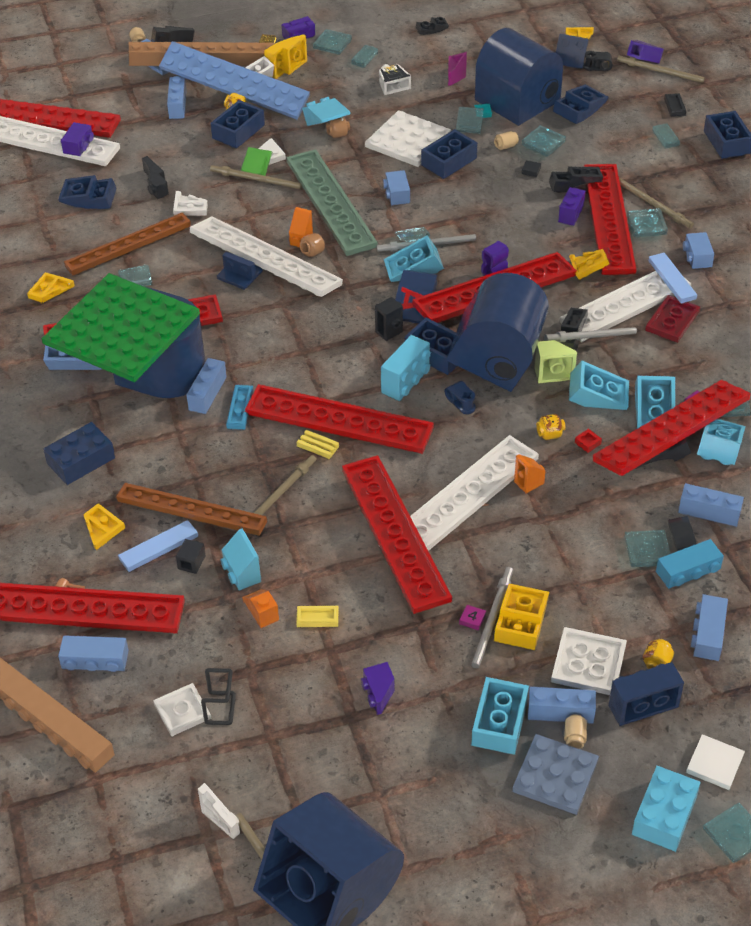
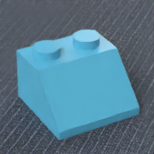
(241, 561)

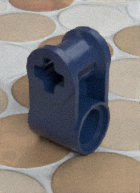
(462, 397)

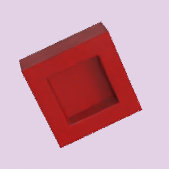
(588, 440)

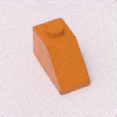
(300, 226)
(528, 473)
(262, 607)

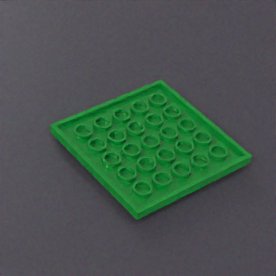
(121, 327)

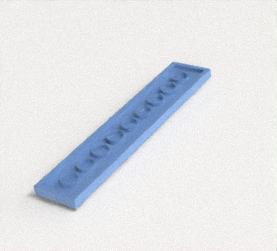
(234, 79)

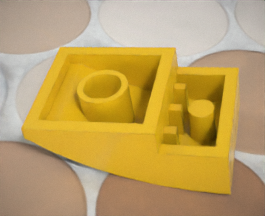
(287, 55)
(521, 616)

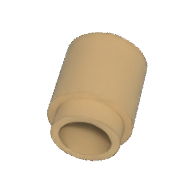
(137, 34)
(506, 140)
(575, 731)

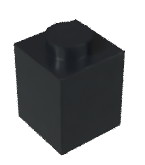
(190, 556)

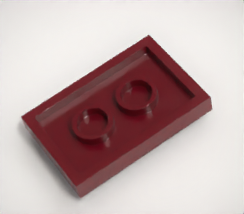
(672, 319)

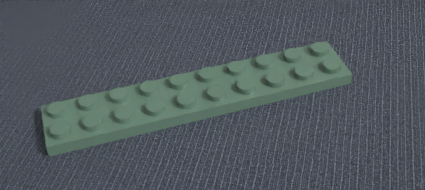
(331, 202)

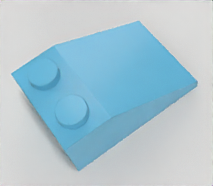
(324, 111)
(417, 257)
(598, 388)
(653, 397)
(721, 441)

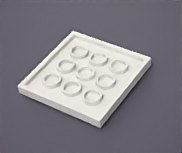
(405, 137)

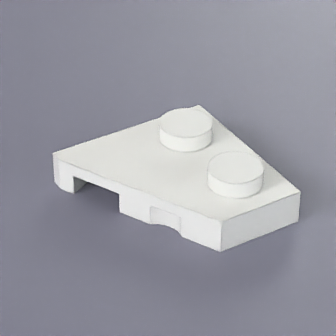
(277, 155)
(189, 205)
(217, 812)

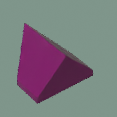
(457, 68)

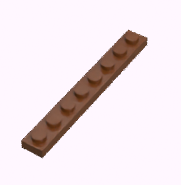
(127, 244)
(192, 509)

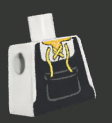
(394, 79)

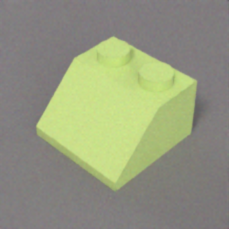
(554, 361)

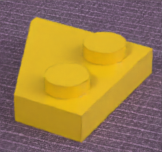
(584, 32)
(589, 262)
(49, 287)
(102, 525)

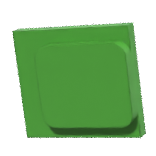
(256, 161)

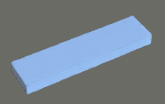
(672, 278)
(157, 546)

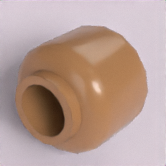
(338, 127)
(312, 245)

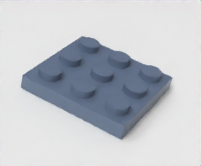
(555, 774)

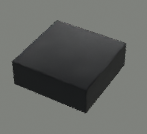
(531, 168)

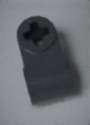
(597, 61)

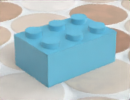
(405, 368)
(500, 715)
(666, 808)

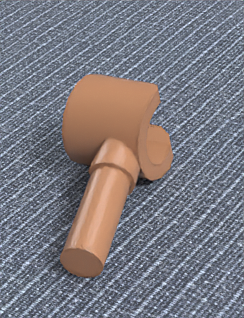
(65, 583)

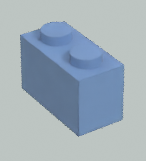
(397, 187)
(698, 250)

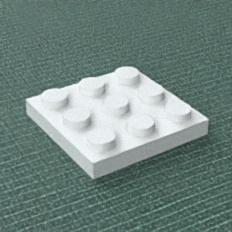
(588, 660)

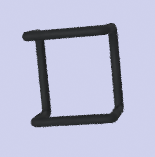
(228, 692)

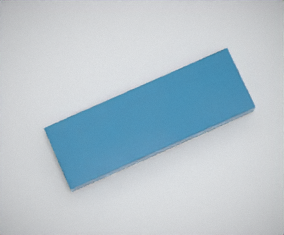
(237, 416)

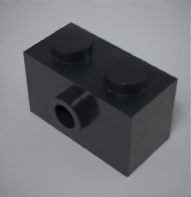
(388, 318)

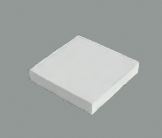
(181, 709)
(715, 762)

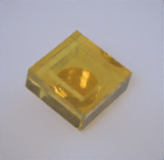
(268, 39)

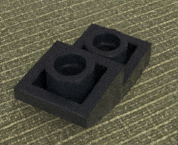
(435, 25)
(682, 532)

